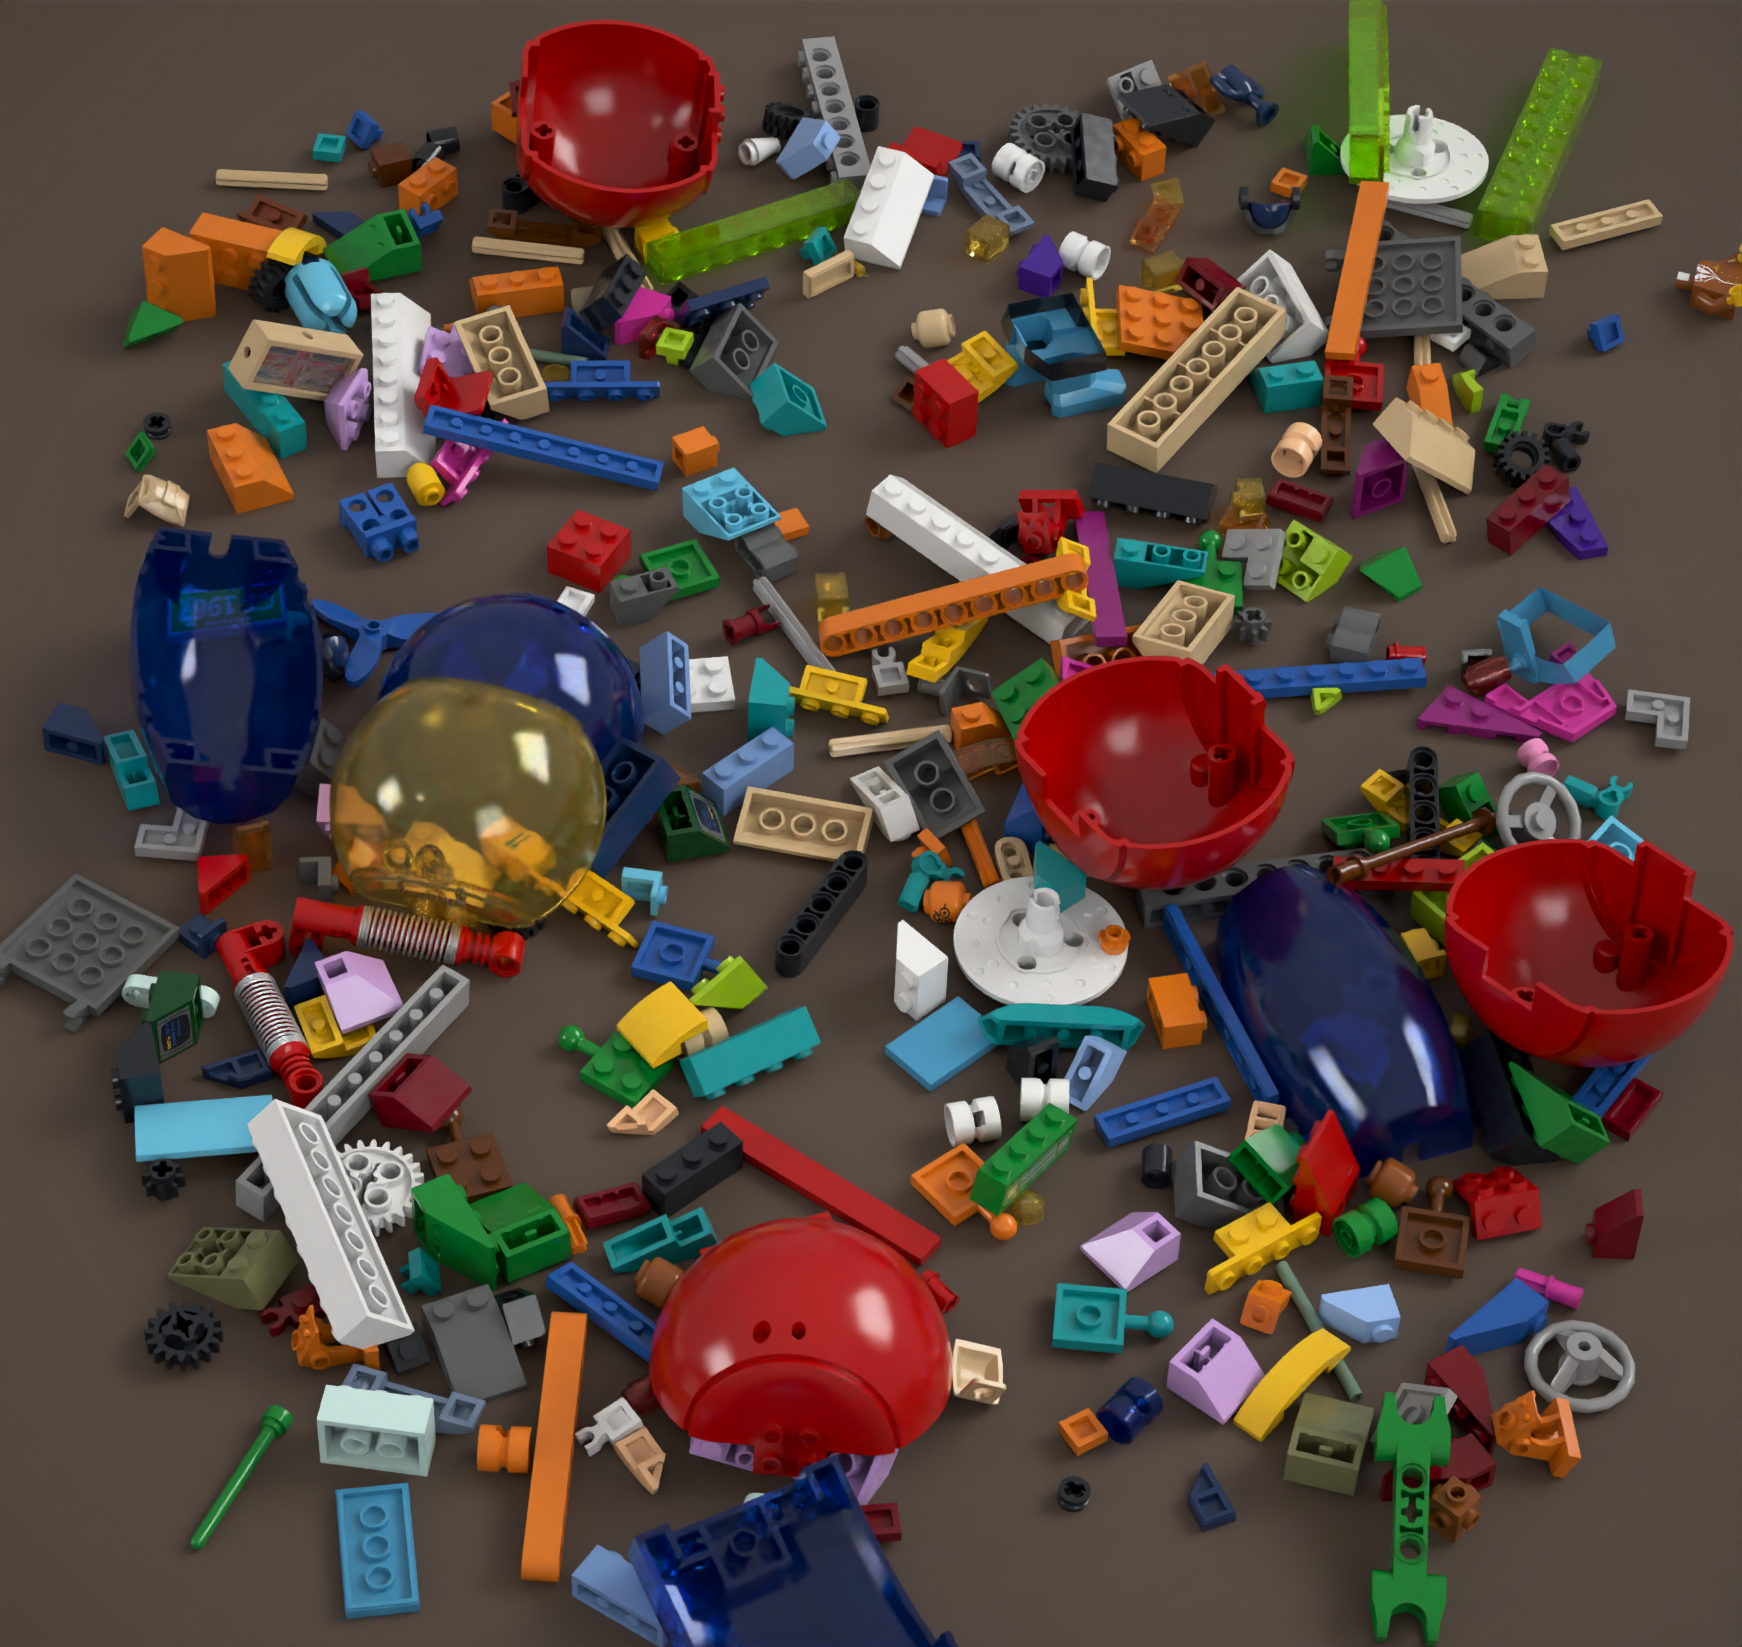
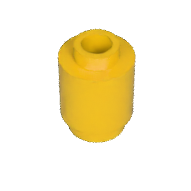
(425, 484)

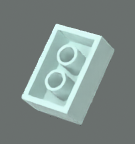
(376, 1430)

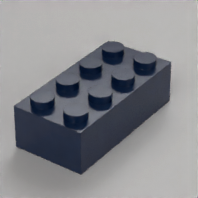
(635, 789)

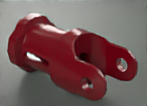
(747, 625)

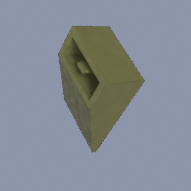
(236, 1265)
(1328, 1444)

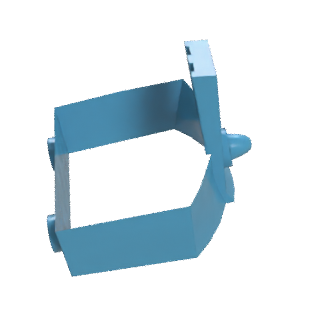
(1519, 646)

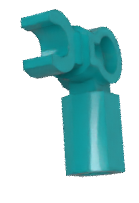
(1605, 801)
(925, 868)

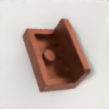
(272, 215)

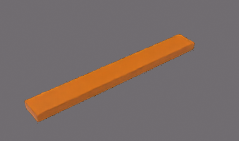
(1357, 270)

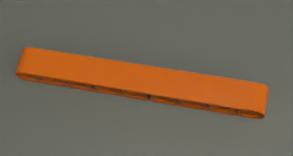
(941, 615)
(554, 1447)

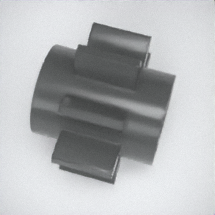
(1252, 626)

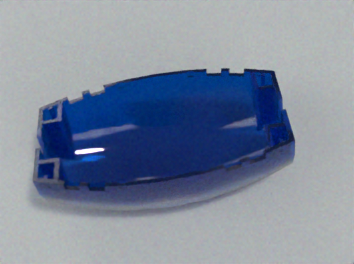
(224, 672)
(1343, 1017)

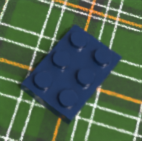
(713, 304)

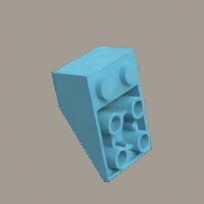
(726, 506)

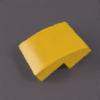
(984, 364)
(662, 1024)
(324, 1033)

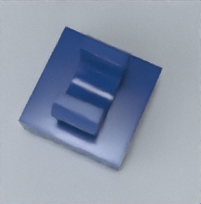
(364, 130)
(427, 223)
(1606, 332)

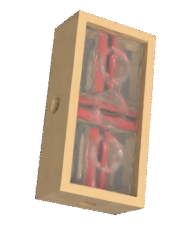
(293, 360)

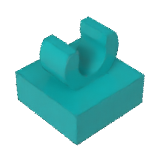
(818, 246)
(422, 1273)

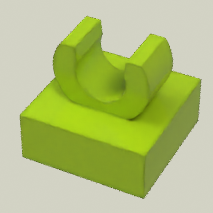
(674, 345)

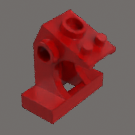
(1044, 525)

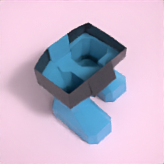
(1058, 345)

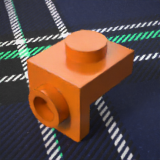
(1264, 1305)

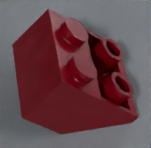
(418, 1094)

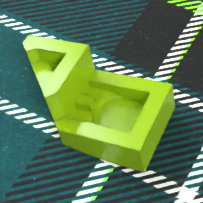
(1468, 390)
(1324, 699)

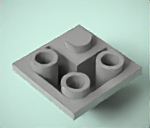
(1131, 80)

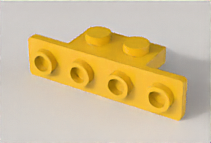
(1101, 320)
(838, 693)
(602, 907)
(1257, 1241)

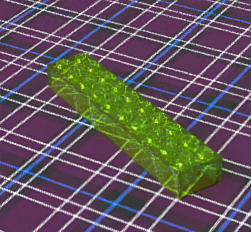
(1368, 91)
(1538, 146)

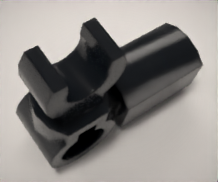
(1559, 439)

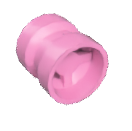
(1536, 757)

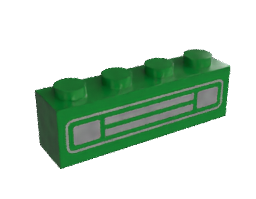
(1023, 1159)

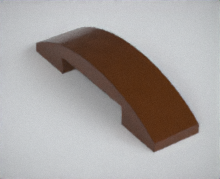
(506, 226)
(1336, 424)

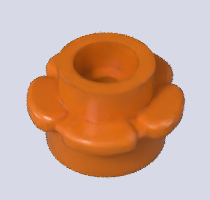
(1114, 940)

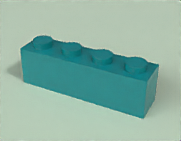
(269, 414)
(750, 1052)

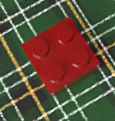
(945, 403)
(589, 551)

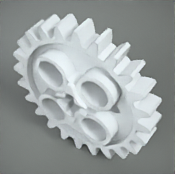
(389, 1196)

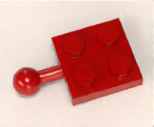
(1366, 378)

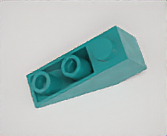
(1153, 564)

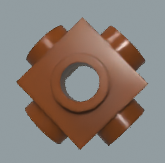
(1454, 1508)

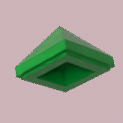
(141, 452)

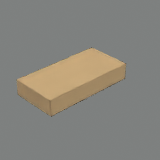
(828, 274)

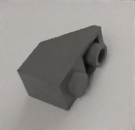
(641, 596)

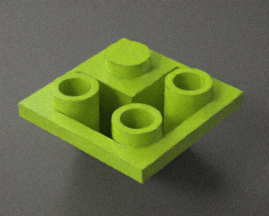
(1310, 562)
(731, 989)

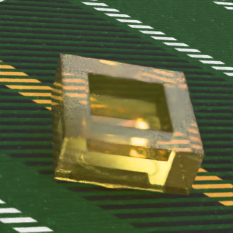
(1169, 190)

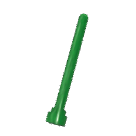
(274, 1423)

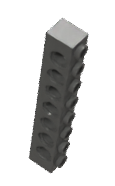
(1488, 320)
(1211, 897)

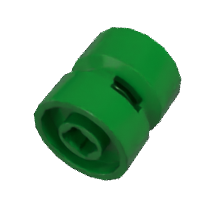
(1367, 1225)

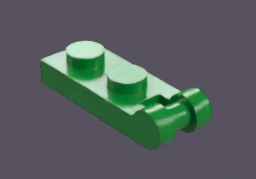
(1507, 418)

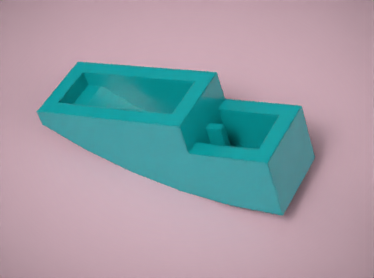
(131, 770)
(662, 1238)

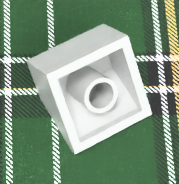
(918, 973)

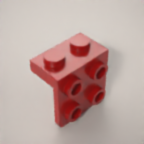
(930, 150)
(460, 393)
(1500, 1202)

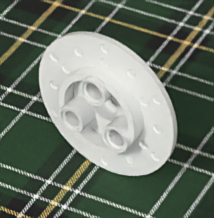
(1429, 159)
(1026, 951)

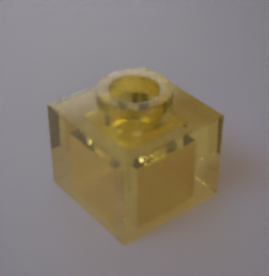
(1248, 497)

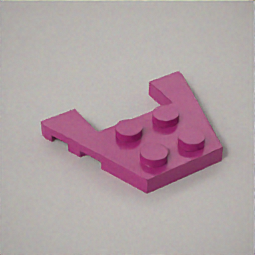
(1561, 709)

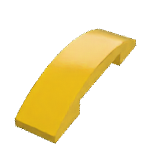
(292, 243)
(1072, 602)
(1387, 795)
(1287, 1380)

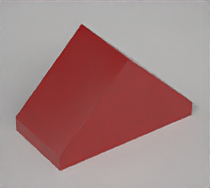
(220, 878)

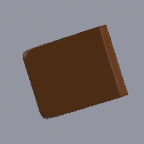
(905, 394)

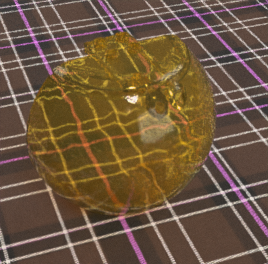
(467, 803)

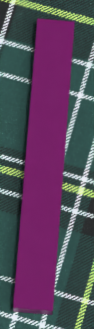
(1109, 624)

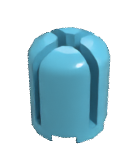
(320, 297)

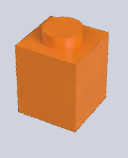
(695, 451)

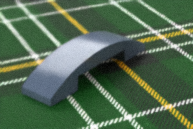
(983, 197)
(451, 1415)

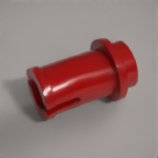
(1396, 652)
(943, 1295)

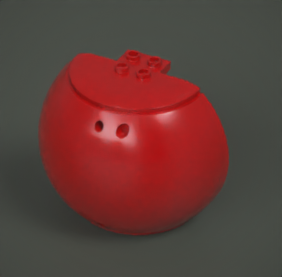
(617, 122)
(1153, 770)
(1584, 949)
(802, 1346)

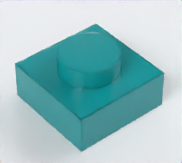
(329, 147)

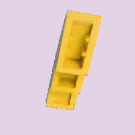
(944, 650)

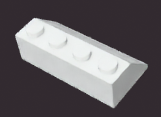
(888, 208)
(1278, 283)

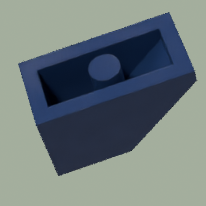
(73, 734)

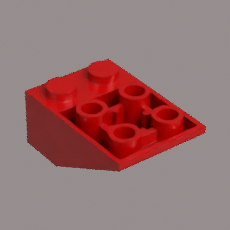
(1325, 1174)

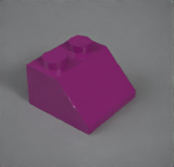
(1378, 479)

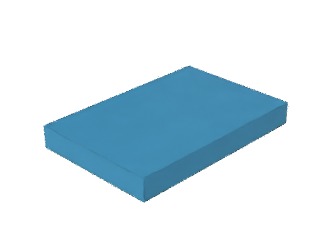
(941, 1044)

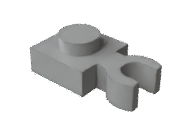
(888, 675)

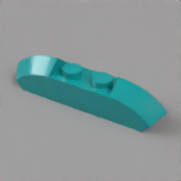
(1066, 1022)

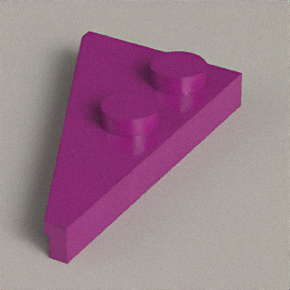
(1470, 716)

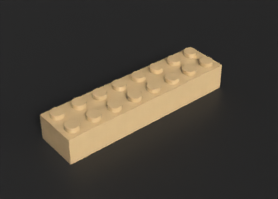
(1196, 379)

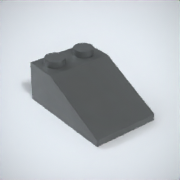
(935, 785)
(1211, 1188)
(473, 1344)

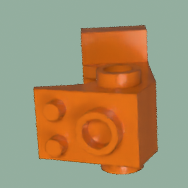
(312, 1352)
(1536, 1436)

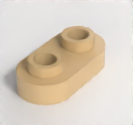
(1012, 859)

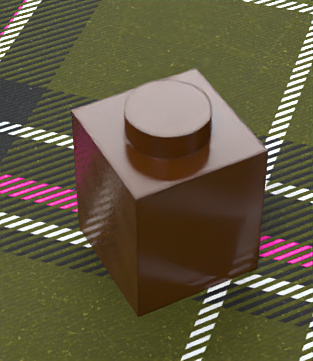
(390, 164)

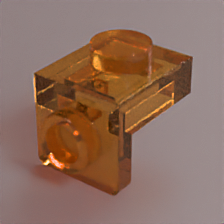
(1232, 521)

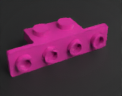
(459, 466)

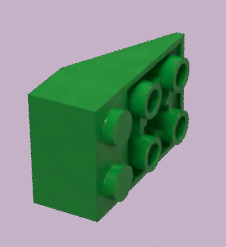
(381, 244)
(1558, 1118)
(525, 1229)
(454, 1231)

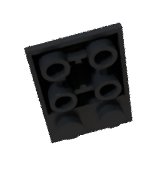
(1168, 113)

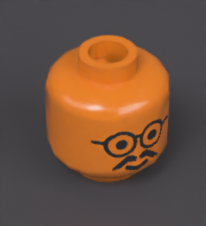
(945, 901)

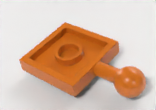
(948, 1187)

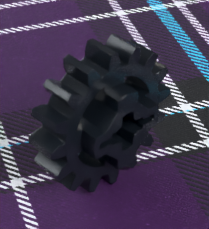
(183, 1335)

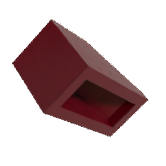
(1616, 1227)

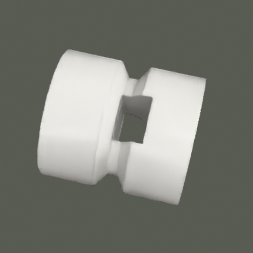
(1018, 167)
(1085, 256)
(1036, 1096)
(961, 1124)

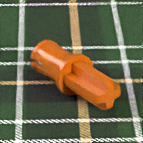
(572, 1221)

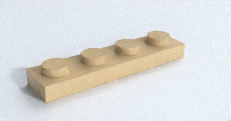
(1605, 224)

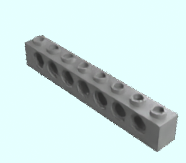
(832, 102)

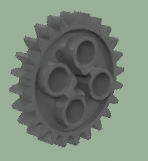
(1045, 134)

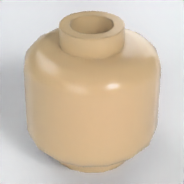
(934, 328)

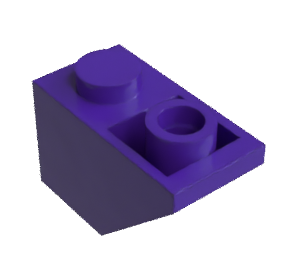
(1041, 270)

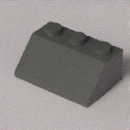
(733, 353)

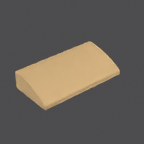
(802, 825)

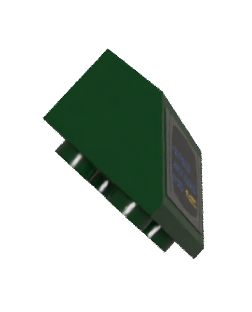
(689, 826)
(175, 1013)

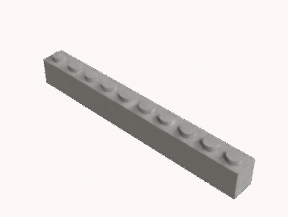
(346, 1096)

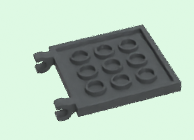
(1411, 287)
(85, 947)

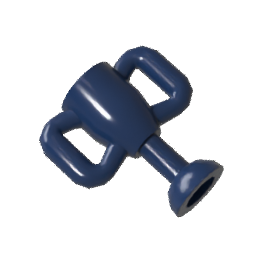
(1245, 90)

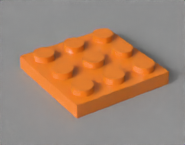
(1154, 321)

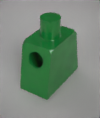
(1269, 1161)

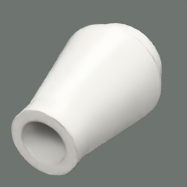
(756, 150)

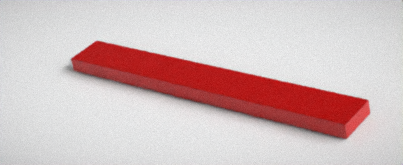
(829, 1189)

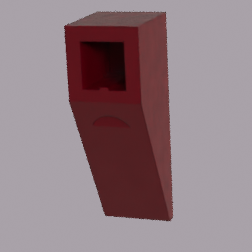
(1467, 1380)
(1467, 1462)

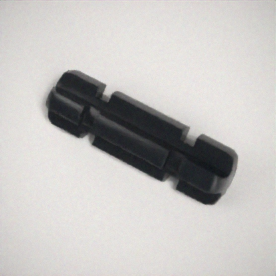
(699, 337)

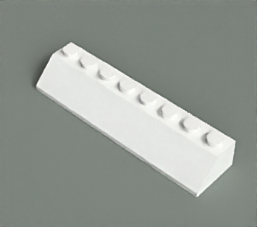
(397, 347)
(959, 549)
(329, 1226)

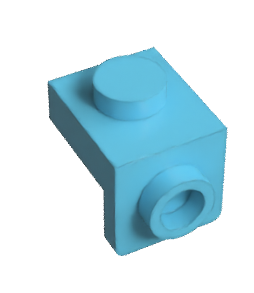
(645, 886)

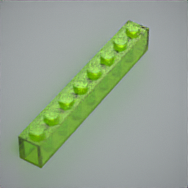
(751, 232)

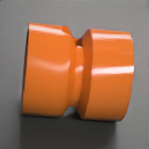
(504, 1449)

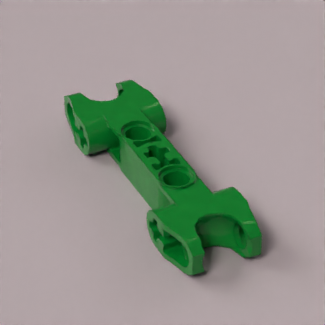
(1407, 1583)

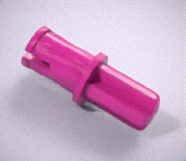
(1551, 1288)

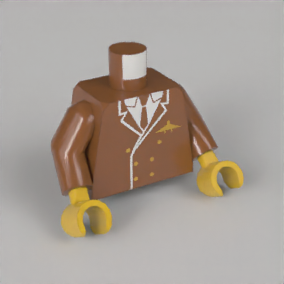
(1715, 286)

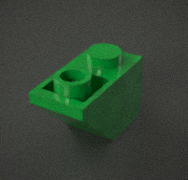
(1463, 796)

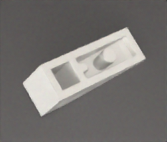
(890, 804)

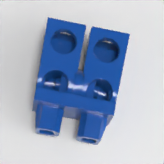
(380, 525)

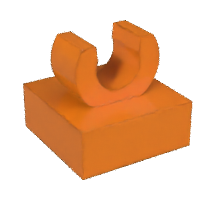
(931, 843)

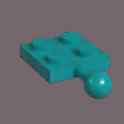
(1096, 1319)

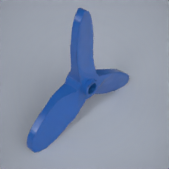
(370, 636)

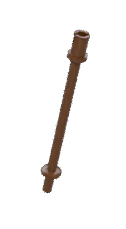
(1358, 867)

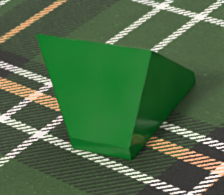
(1322, 153)
(149, 322)
(1393, 572)

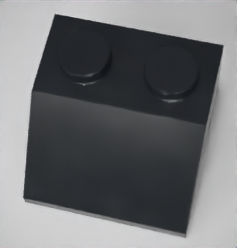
(137, 1073)

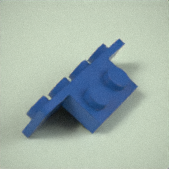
(602, 380)

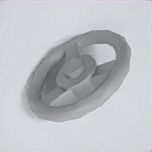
(1537, 818)
(1581, 1364)

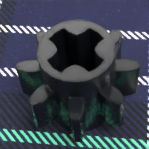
(163, 1179)

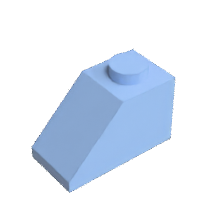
(807, 147)
(1093, 1070)
(1362, 1313)

